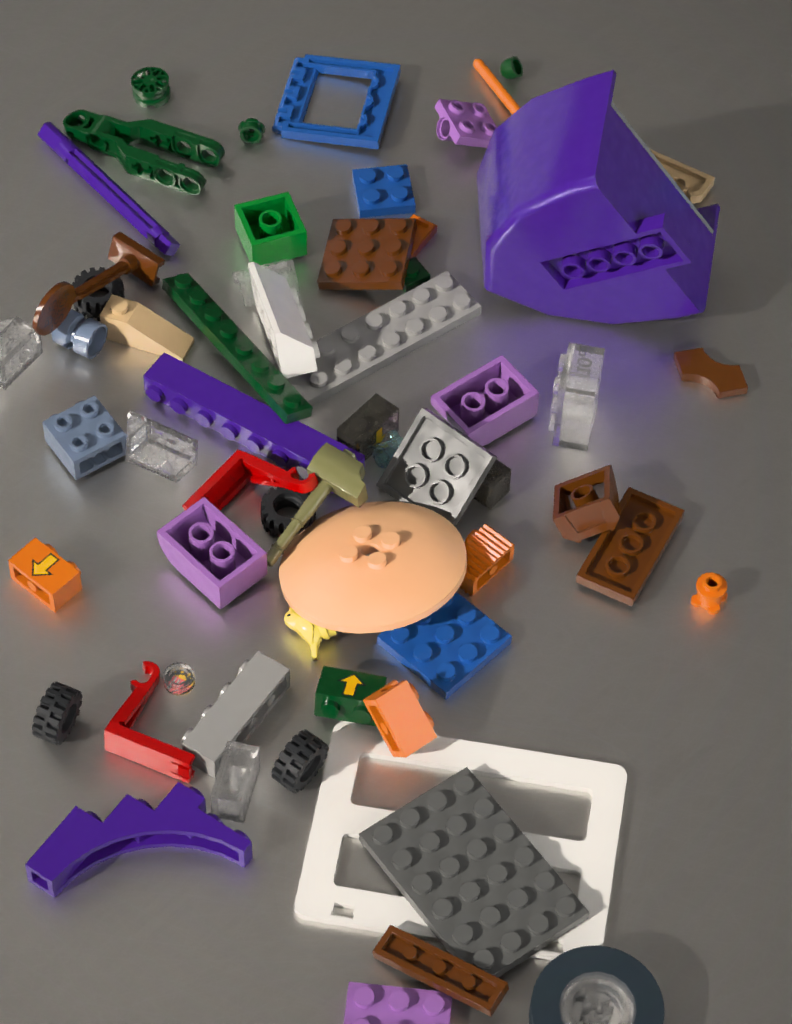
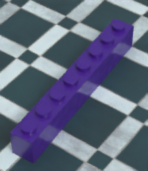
(235, 414)

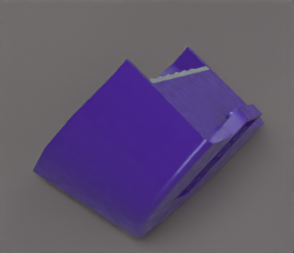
(588, 215)

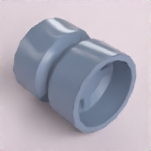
(81, 334)

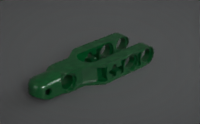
(117, 137)

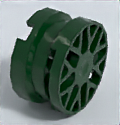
(151, 88)

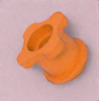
(710, 592)

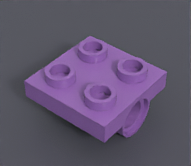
(464, 123)

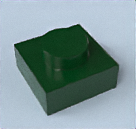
(415, 275)

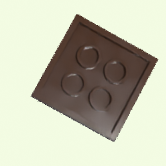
(367, 254)

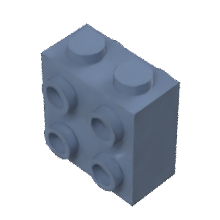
(85, 437)

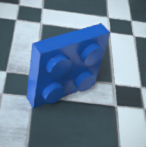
(383, 191)

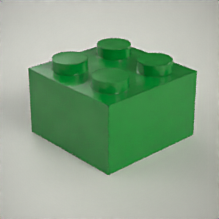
(270, 229)

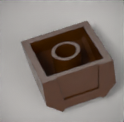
(586, 505)

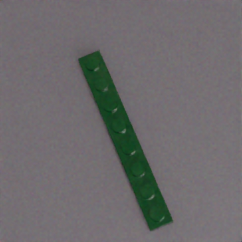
(237, 348)

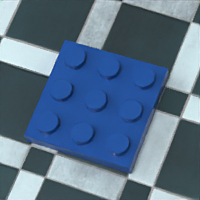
(447, 645)

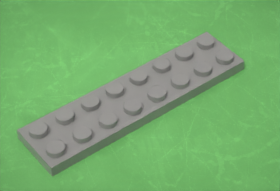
(386, 336)

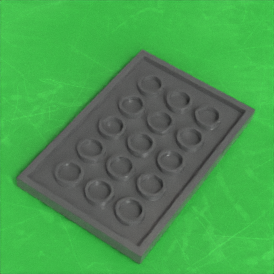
(473, 875)

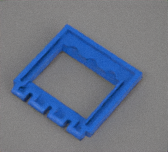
(300, 88)

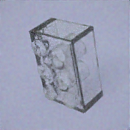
(576, 396)

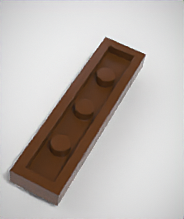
(441, 970)

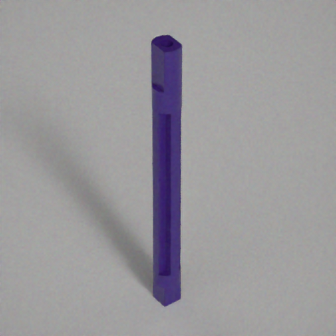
(108, 189)

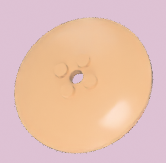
(409, 575)

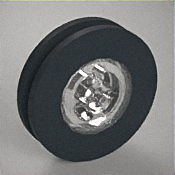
(595, 978)

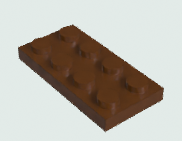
(627, 556)

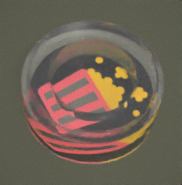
(179, 678)

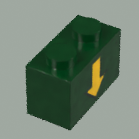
(342, 694)

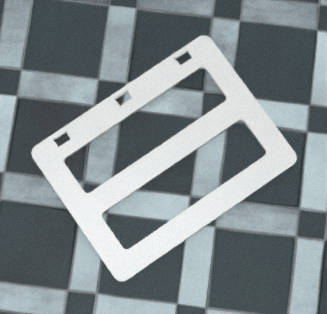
(373, 911)

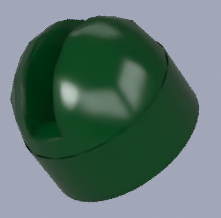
(511, 68)

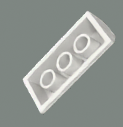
(283, 322)

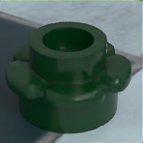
(251, 130)

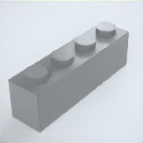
(237, 711)

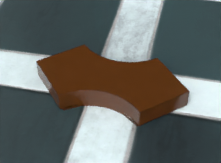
(698, 367)

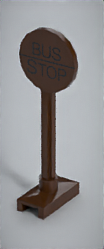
(128, 258)

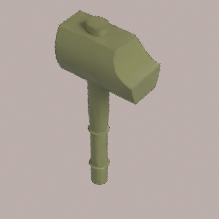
(336, 473)

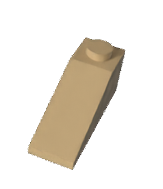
(143, 329)

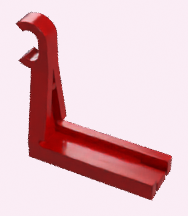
(244, 468)
(138, 747)

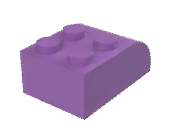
(488, 401)
(212, 552)

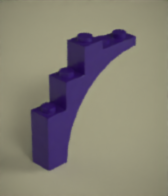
(132, 826)

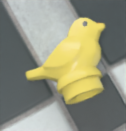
(308, 631)

